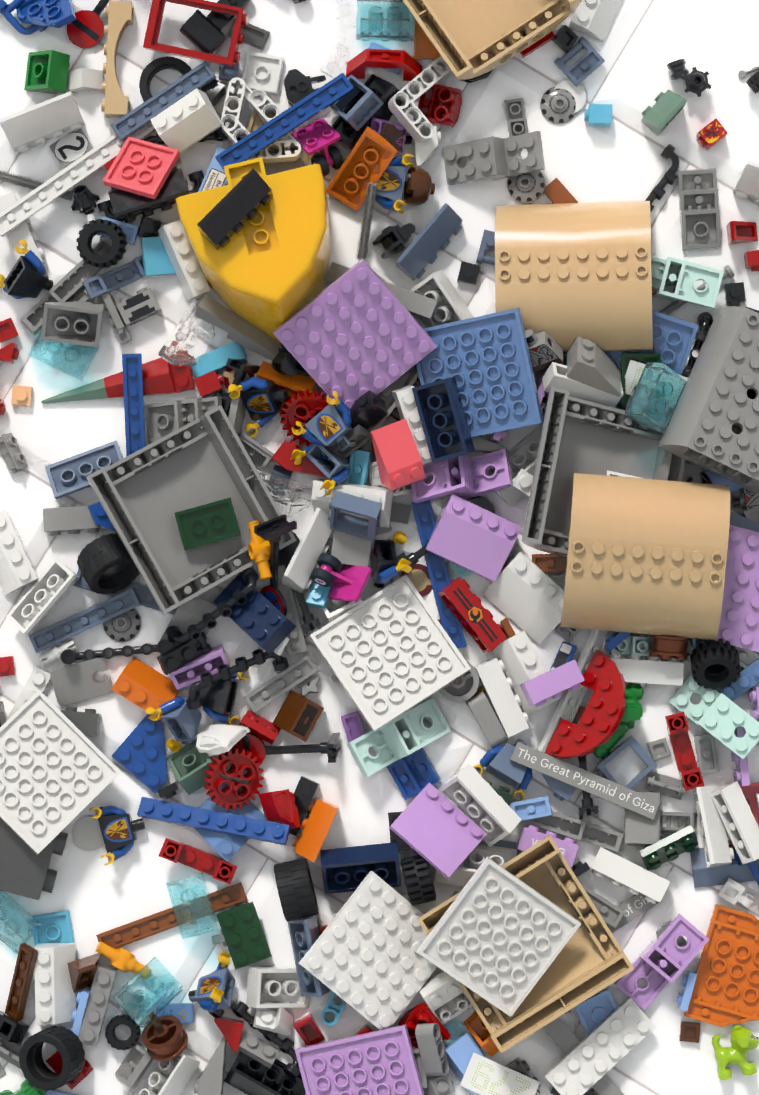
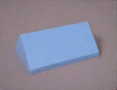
(459, 1055)

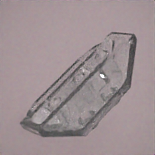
(187, 339)
(288, 494)

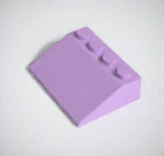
(473, 537)
(438, 830)

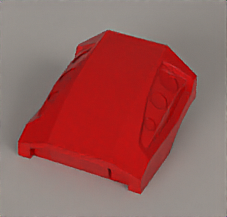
(441, 105)
(280, 807)
(420, 1015)

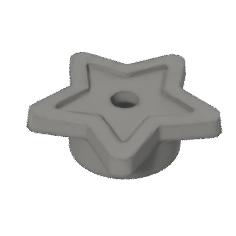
(311, 688)

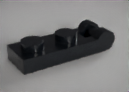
(183, 654)

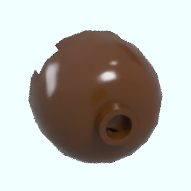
(418, 187)

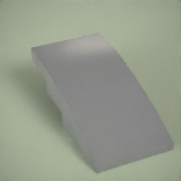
(699, 208)
(171, 415)

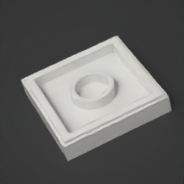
(262, 72)

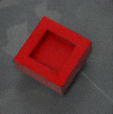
(7, 330)
(7, 666)

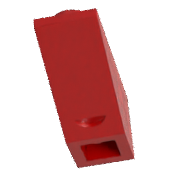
(283, 455)

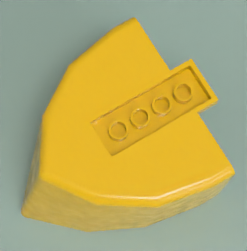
(277, 256)

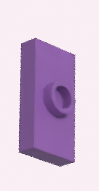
(353, 725)

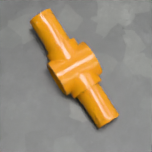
(260, 552)
(120, 958)

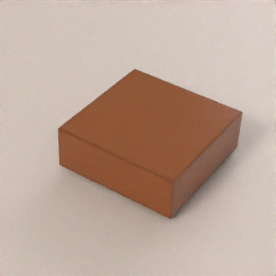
(507, 627)

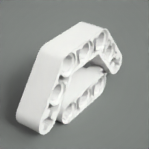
(261, 109)

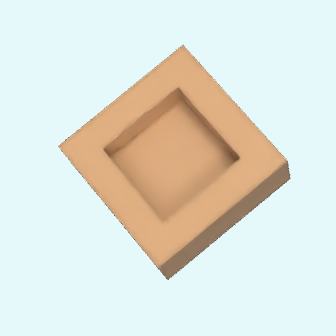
(21, 395)

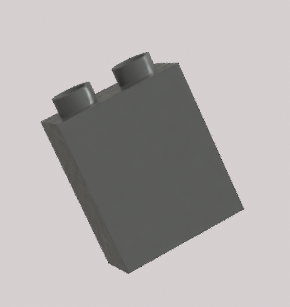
(22, 869)

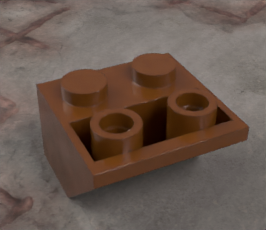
(298, 715)

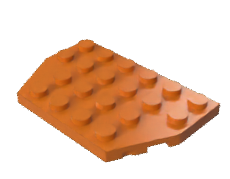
(728, 970)

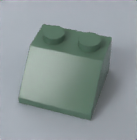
(663, 111)
(189, 767)

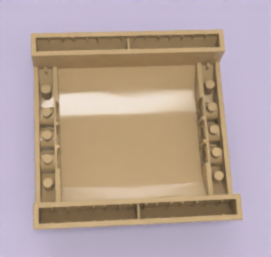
(486, 33)
(578, 271)
(646, 556)
(580, 970)

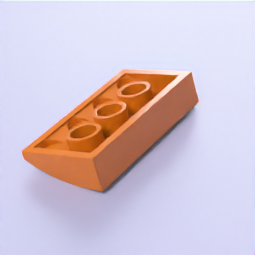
(363, 165)

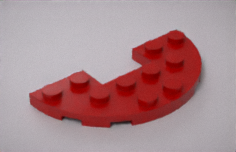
(600, 715)

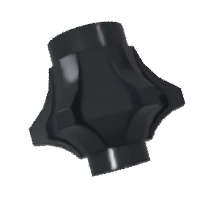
(695, 88)
(84, 200)

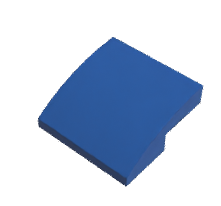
(413, 773)

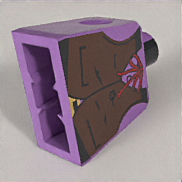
(392, 132)

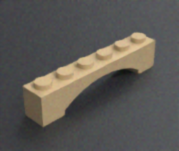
(119, 17)

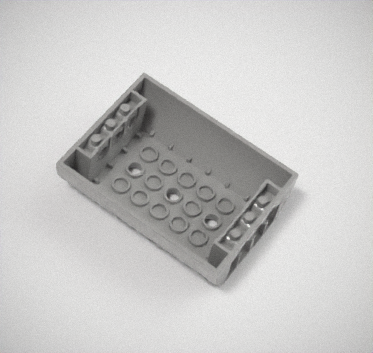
(718, 398)

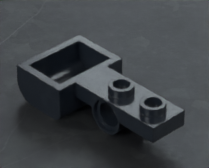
(206, 31)

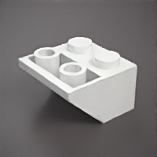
(445, 997)

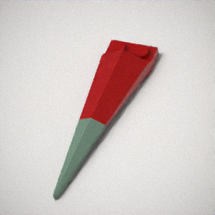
(158, 378)

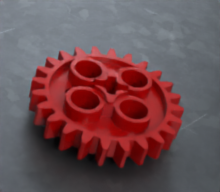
(292, 412)
(238, 762)

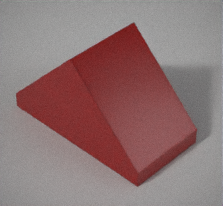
(741, 232)
(231, 1030)
(309, 1030)

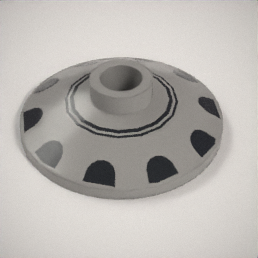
(554, 113)
(527, 193)
(126, 632)

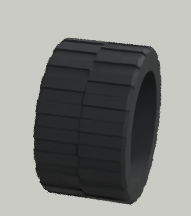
(107, 564)
(296, 889)
(33, 1064)

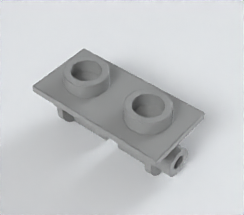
(16, 459)
(665, 785)
(10, 1052)

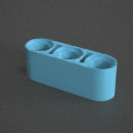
(218, 358)
(334, 1007)

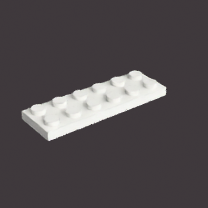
(600, 1050)

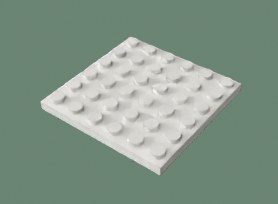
(390, 653)
(47, 772)
(498, 937)
(371, 953)

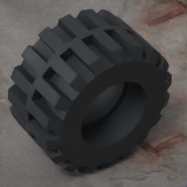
(85, 243)
(715, 664)
(418, 880)

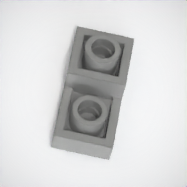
(515, 117)

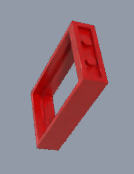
(155, 21)

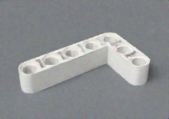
(408, 105)

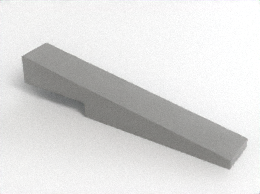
(64, 289)
(410, 300)
(237, 328)
(579, 830)

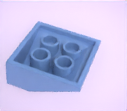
(226, 844)

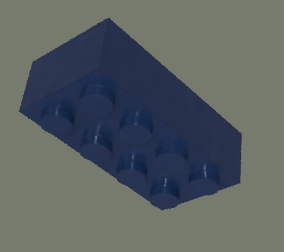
(443, 419)
(257, 617)
(347, 867)

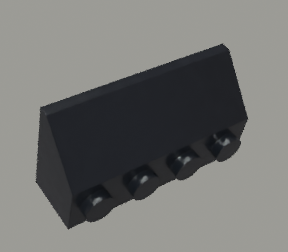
(385, 91)
(126, 202)
(235, 209)
(258, 1079)

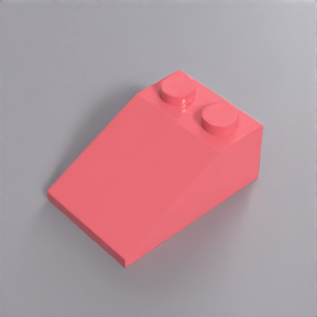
(397, 455)

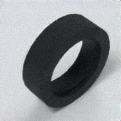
(156, 66)

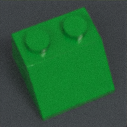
(47, 72)

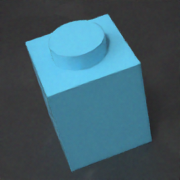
(598, 115)

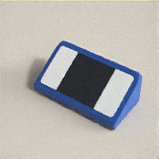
(564, 654)

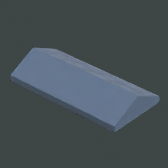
(71, 473)
(718, 875)

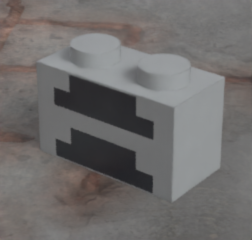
(138, 307)

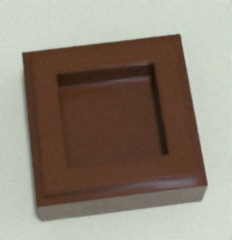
(689, 1031)

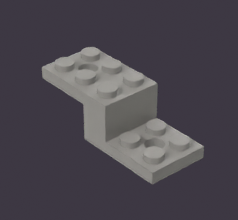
(493, 158)

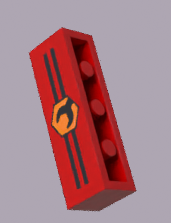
(472, 615)

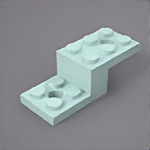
(677, 279)
(717, 716)
(399, 737)

